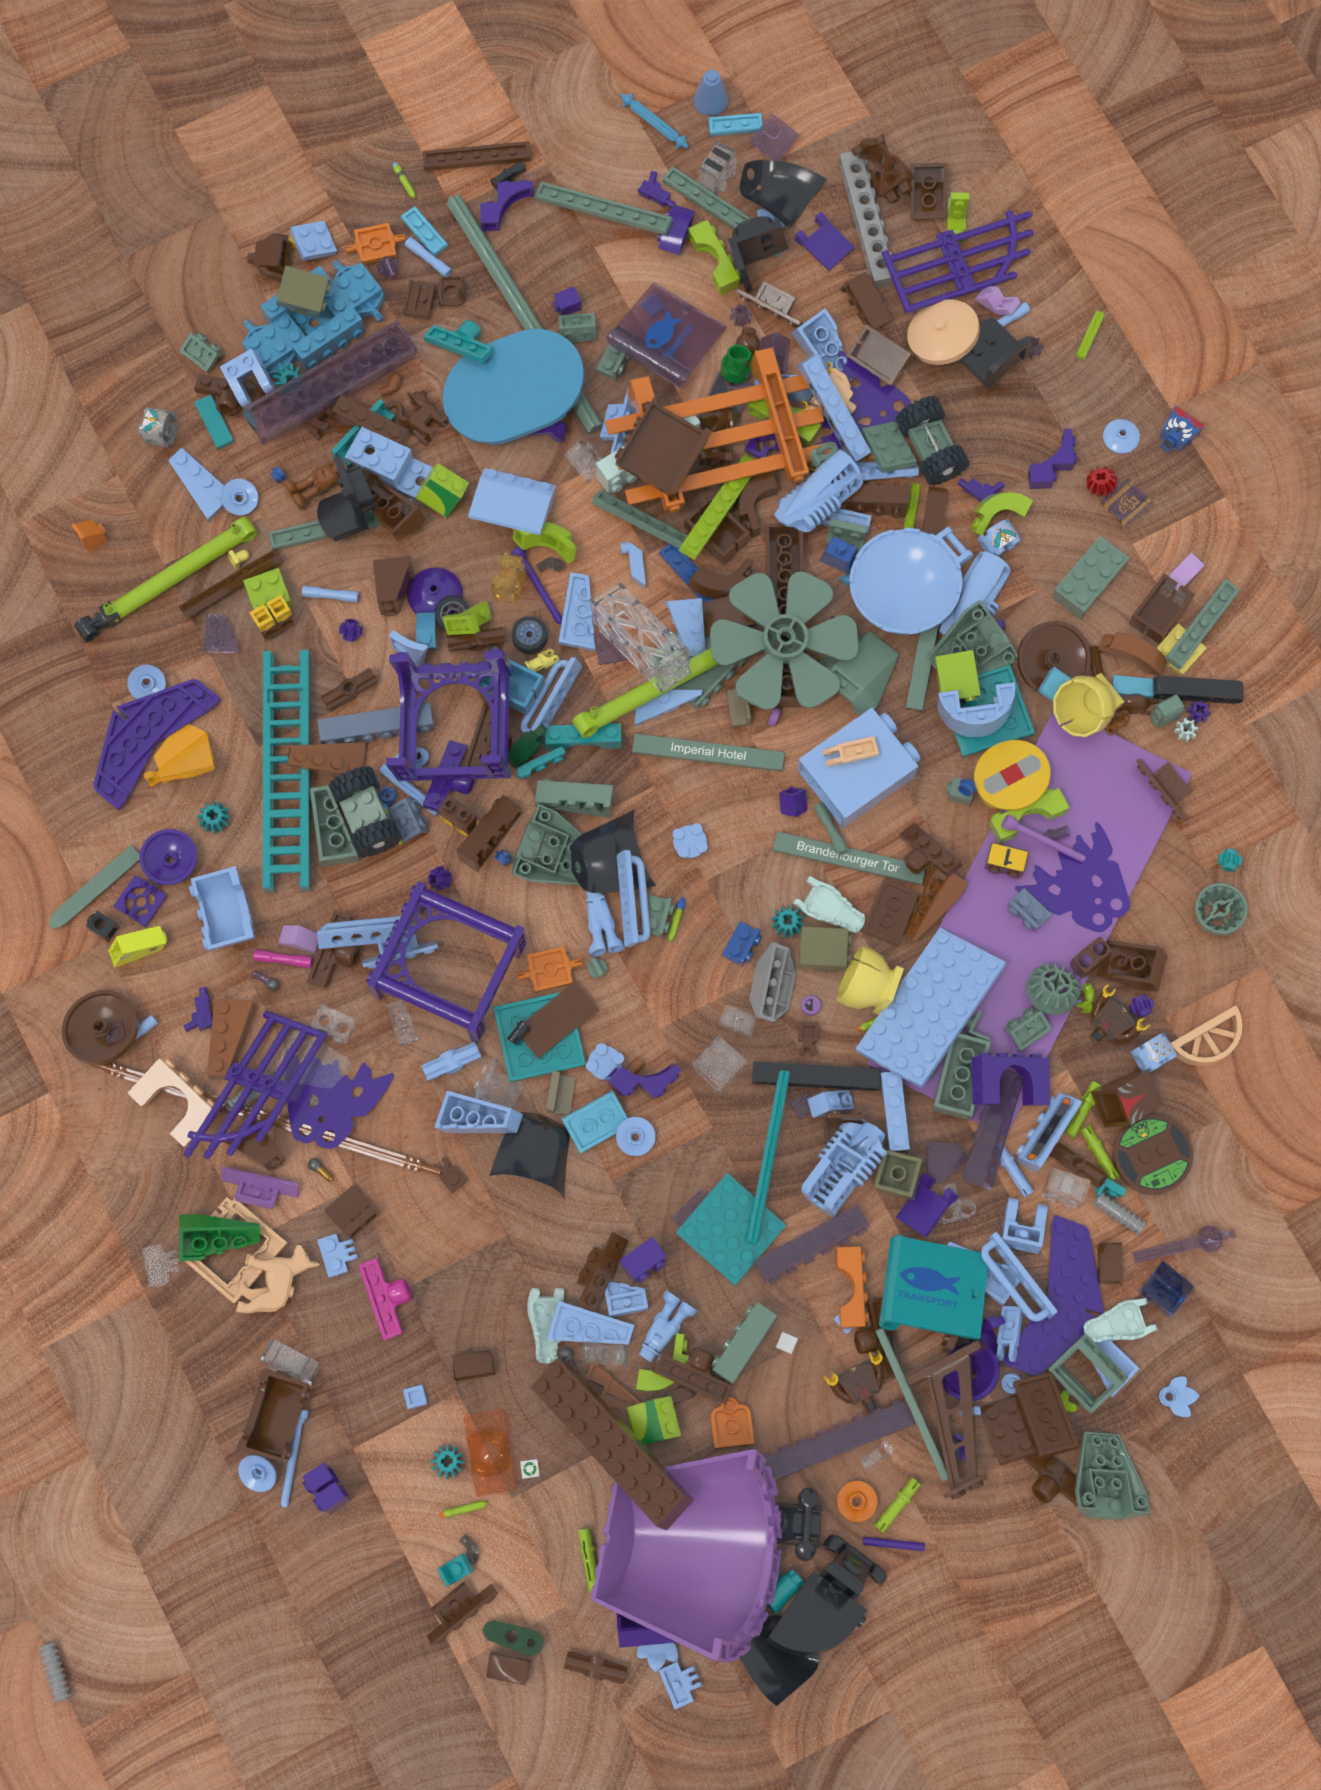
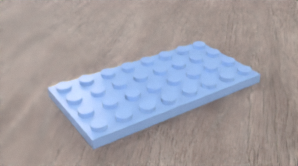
(931, 1007)

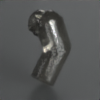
(550, 563)
(472, 1549)

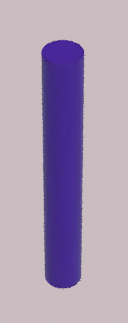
(893, 1544)

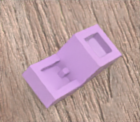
(995, 301)

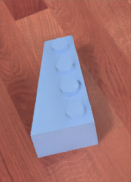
(473, 1115)

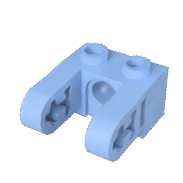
(242, 367)
(1023, 1237)

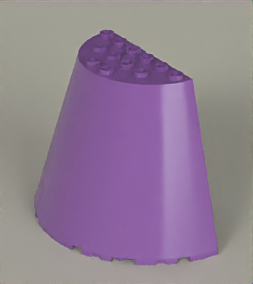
(710, 1570)

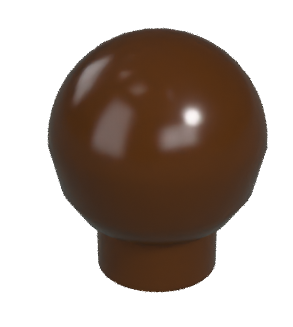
(749, 339)

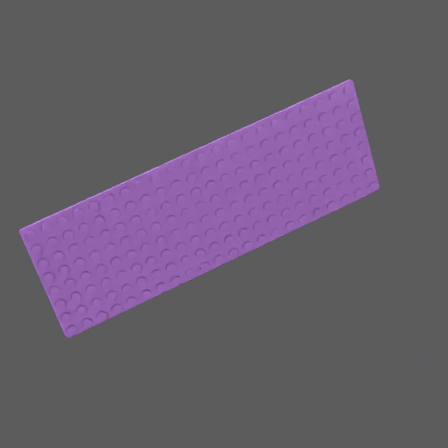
(1099, 786)

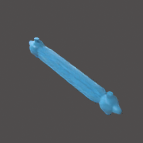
(654, 120)

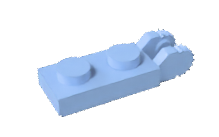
(1009, 1332)

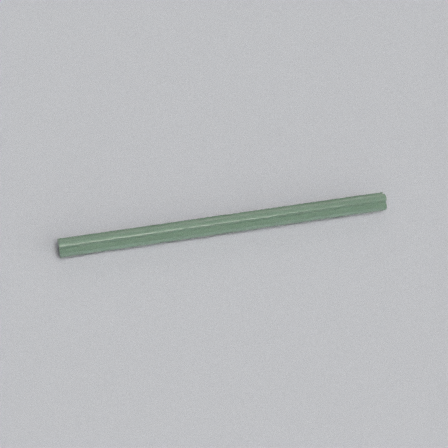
(511, 292)

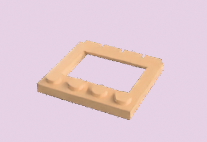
(248, 1275)

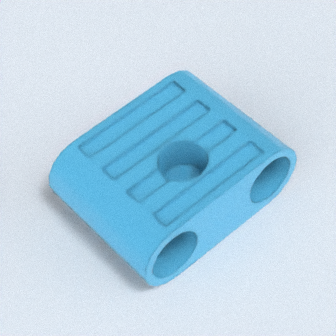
(1052, 683)

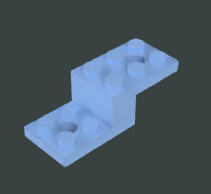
(390, 462)

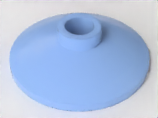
(1118, 443)
(241, 488)
(138, 674)
(638, 1126)
(251, 1475)

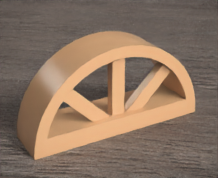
(1204, 1030)

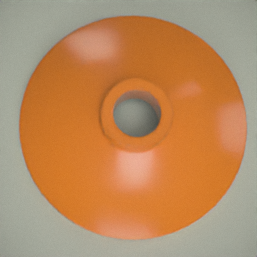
(859, 1490)

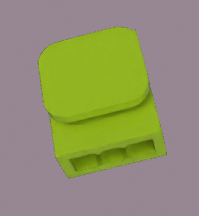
(958, 673)

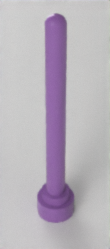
(1009, 823)

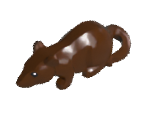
(1136, 704)

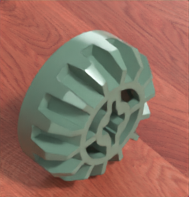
(1227, 897)
(1049, 997)

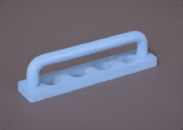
(555, 699)
(627, 898)
(364, 927)
(1023, 1276)

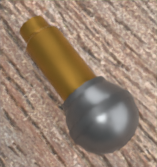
(315, 1165)

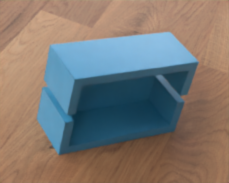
(523, 687)

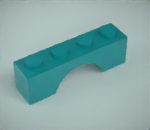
(567, 736)

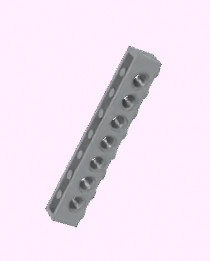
(864, 227)

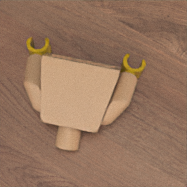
(843, 387)

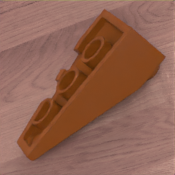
(937, 897)

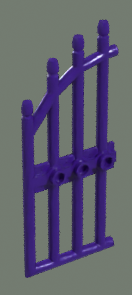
(957, 265)
(259, 1082)

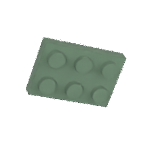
(888, 447)

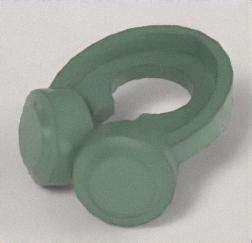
(816, 458)

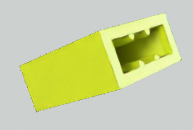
(136, 945)

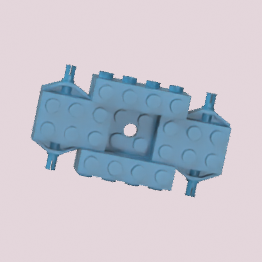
(291, 338)

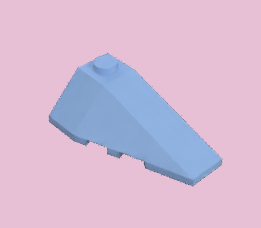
(820, 338)

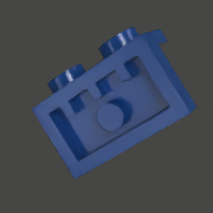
(741, 943)

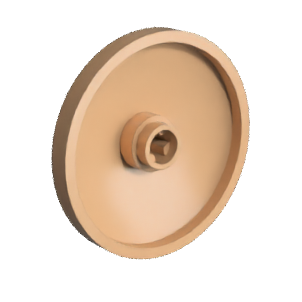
(943, 332)

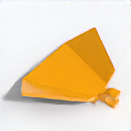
(182, 756)

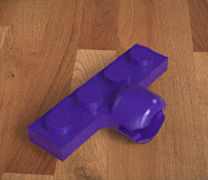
(440, 789)

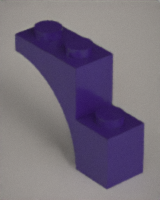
(508, 194)
(1044, 473)
(653, 1085)

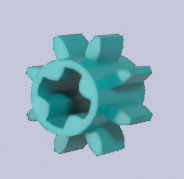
(1229, 860)

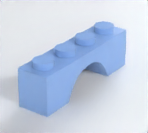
(894, 1112)

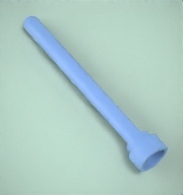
(291, 1463)

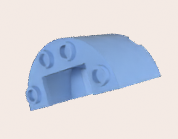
(976, 720)
(222, 909)

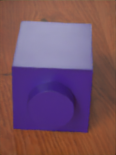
(567, 301)

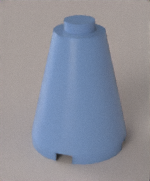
(711, 94)

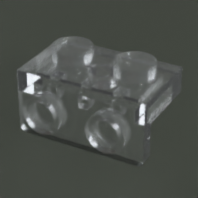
(584, 459)

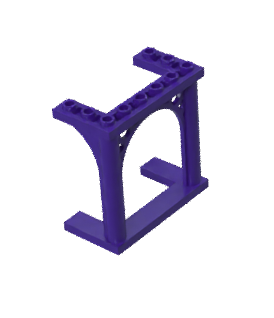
(409, 675)
(421, 898)

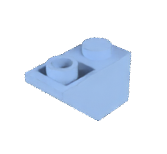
(830, 1101)

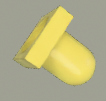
(238, 557)

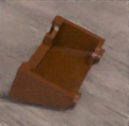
(274, 1416)

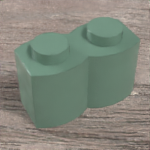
(1167, 711)

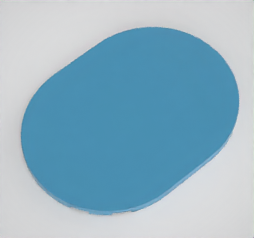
(517, 390)

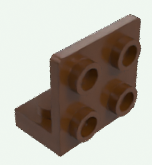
(351, 1212)

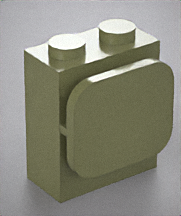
(303, 291)
(824, 949)

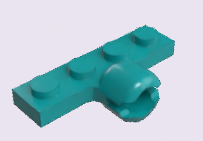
(460, 341)

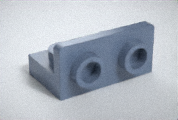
(409, 818)
(1029, 910)

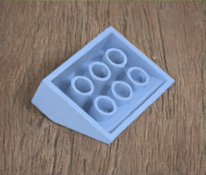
(512, 501)

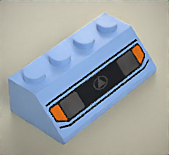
(1047, 1132)

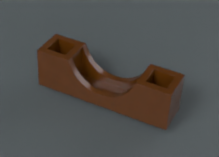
(354, 414)

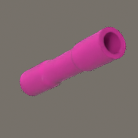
(295, 960)

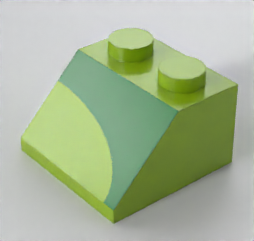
(441, 490)
(654, 1421)

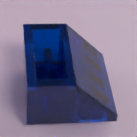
(1166, 1289)

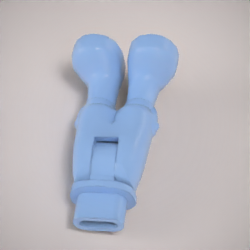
(601, 918)
(662, 1330)

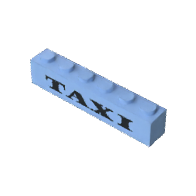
(833, 407)

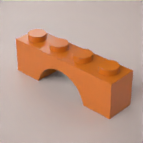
(850, 1261)

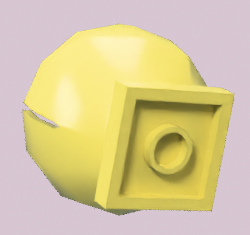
(1087, 702)
(866, 985)

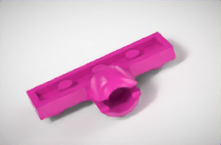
(384, 1297)

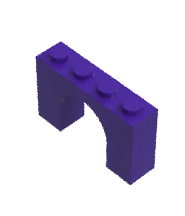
(988, 1070)

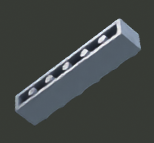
(370, 725)

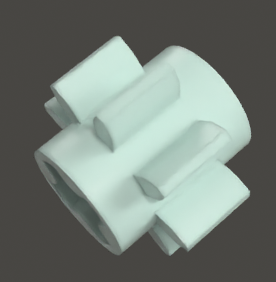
(1182, 726)

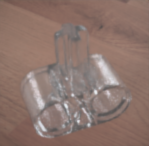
(737, 1021)
(955, 1208)

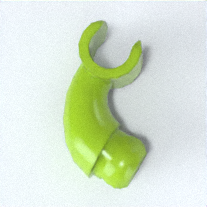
(1089, 993)

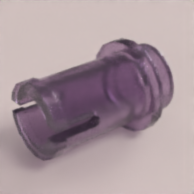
(1058, 833)

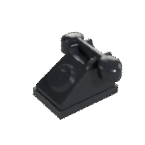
(801, 1524)
(850, 1567)

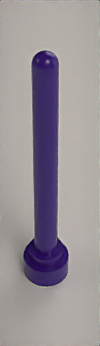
(539, 587)

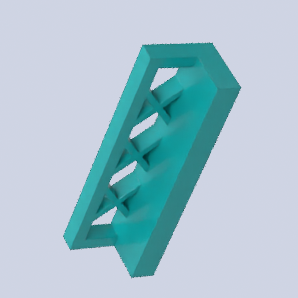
(345, 443)

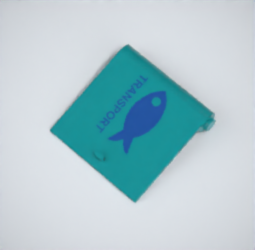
(933, 1288)

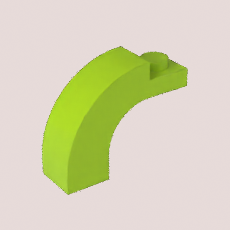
(987, 508)
(552, 537)
(652, 1382)

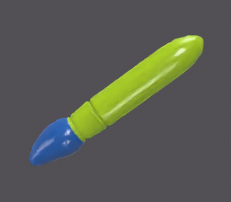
(676, 919)

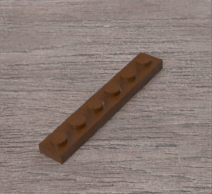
(476, 155)
(230, 583)

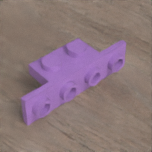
(258, 1189)

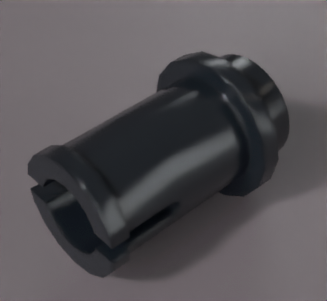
(518, 1032)

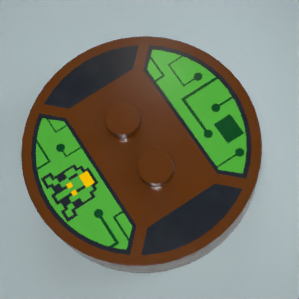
(1152, 1155)

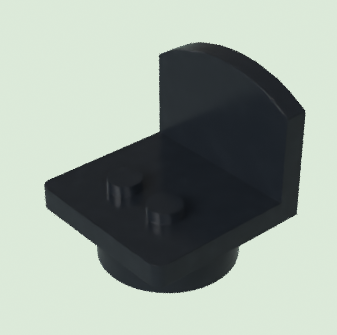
(755, 241)
(995, 352)
(343, 512)

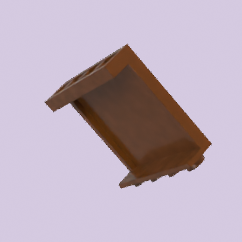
(661, 448)

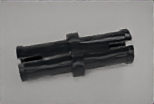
(508, 174)

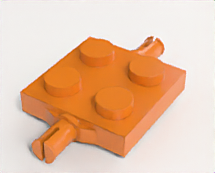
(375, 243)
(549, 969)

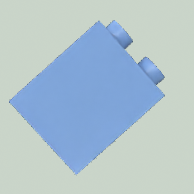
(860, 785)

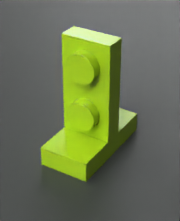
(956, 210)
(468, 620)

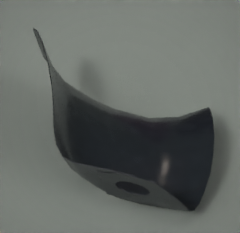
(784, 188)
(601, 850)
(535, 1152)
(773, 1670)

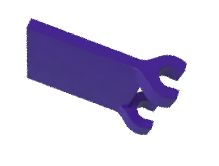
(826, 243)
(927, 1206)

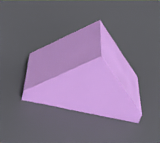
(299, 938)

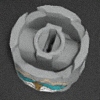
(158, 427)

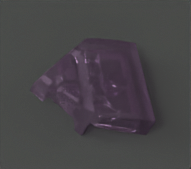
(943, 1159)

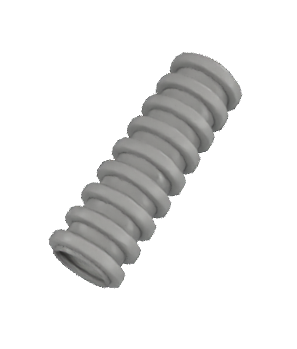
(1119, 1213)
(54, 1672)

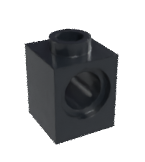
(105, 933)

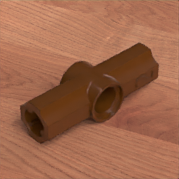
(476, 641)
(360, 683)
(1069, 1159)
(595, 1667)

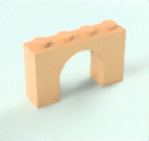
(163, 1075)

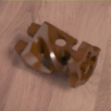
(891, 180)
(716, 422)

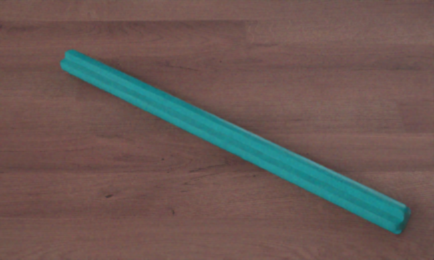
(768, 1157)

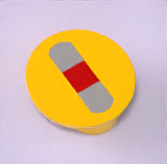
(1012, 775)

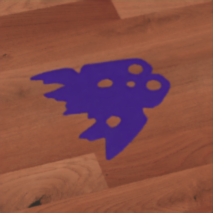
(868, 397)
(1076, 884)
(335, 1105)

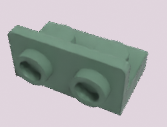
(578, 327)
(201, 351)
(612, 363)
(849, 532)
(658, 914)
(1027, 1027)

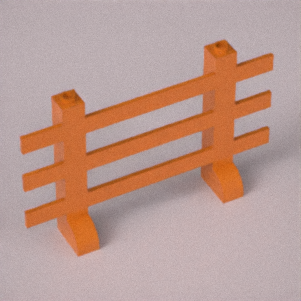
(781, 423)

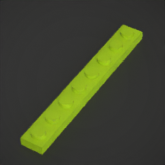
(714, 515)

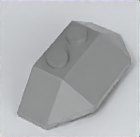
(773, 983)

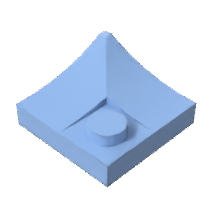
(415, 650)

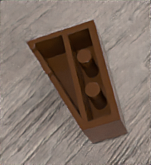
(867, 301)

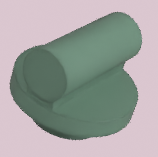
(597, 968)

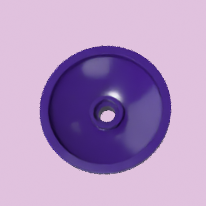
(419, 591)
(162, 847)
(987, 1369)

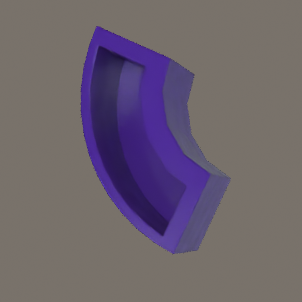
(678, 231)

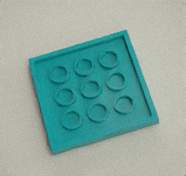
(1015, 728)
(520, 1059)
(721, 1229)

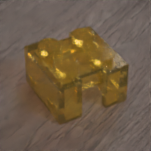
(507, 585)

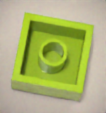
(265, 588)

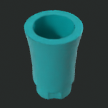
(786, 1588)

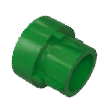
(736, 364)

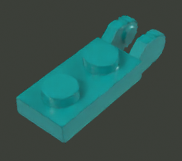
(540, 763)

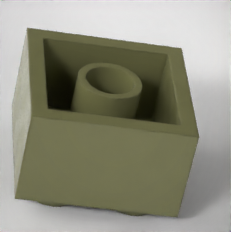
(899, 1175)

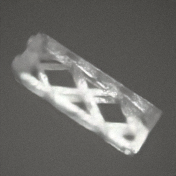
(661, 673)

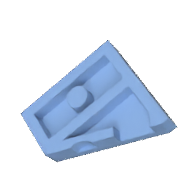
(625, 1299)

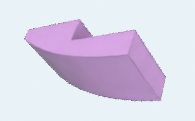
(1186, 570)

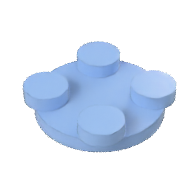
(690, 841)
(603, 1061)

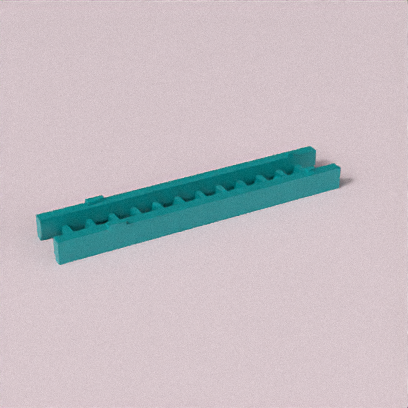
(270, 778)

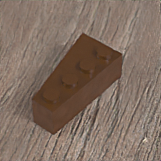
(879, 499)
(488, 833)

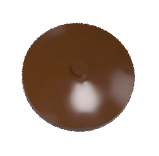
(1051, 646)
(91, 1021)

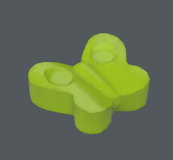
(1070, 1407)

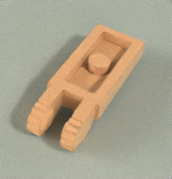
(852, 751)

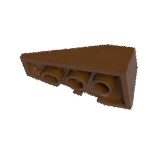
(394, 510)

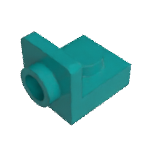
(1112, 1188)
(455, 1570)

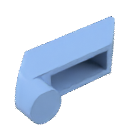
(636, 562)

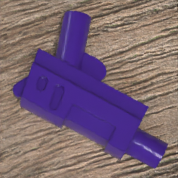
(652, 191)
(979, 491)
(203, 1014)

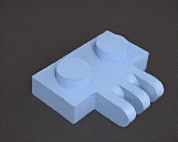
(336, 1254)
(679, 1684)

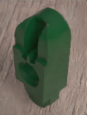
(526, 746)
(496, 1632)

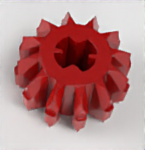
(1101, 481)

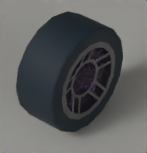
(447, 604)

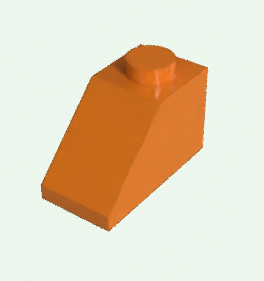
(90, 534)

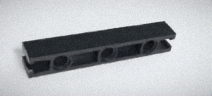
(818, 1076)

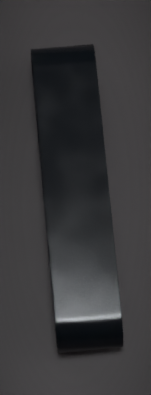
(1198, 689)

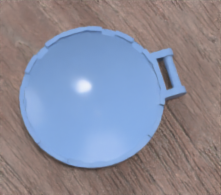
(908, 579)

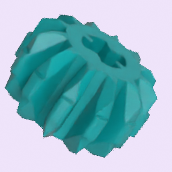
(283, 373)
(217, 810)
(787, 914)
(442, 1456)

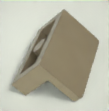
(738, 710)
(560, 1094)

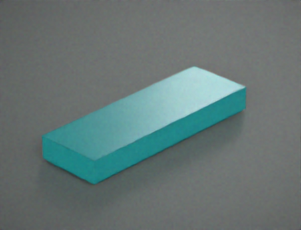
(214, 422)

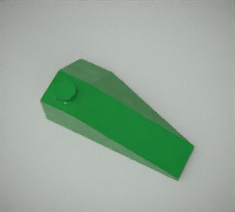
(208, 1235)

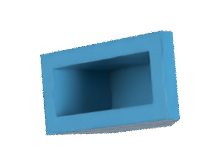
(426, 630)

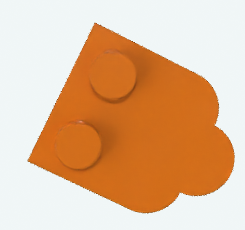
(732, 1425)

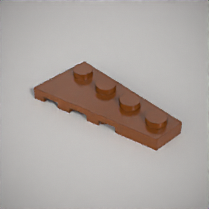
(327, 757)

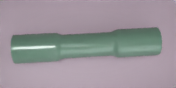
(836, 838)

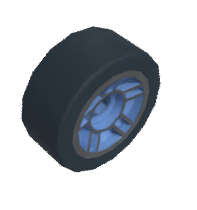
(523, 628)

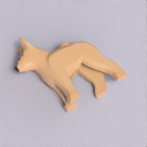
(278, 1276)

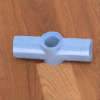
(451, 1061)

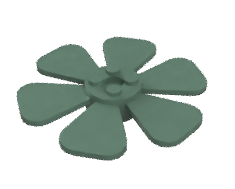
(763, 681)

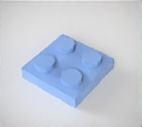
(313, 240)

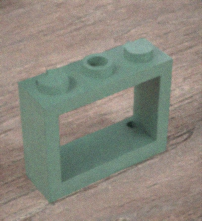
(1100, 1360)

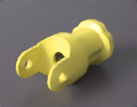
(543, 660)

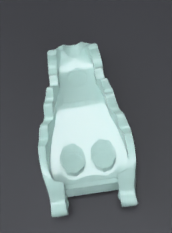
(828, 905)
(540, 1315)
(1120, 1323)

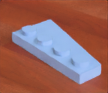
(871, 471)
(199, 483)
(577, 614)
(994, 1288)
(581, 1325)

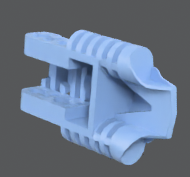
(820, 493)
(982, 583)
(845, 1165)

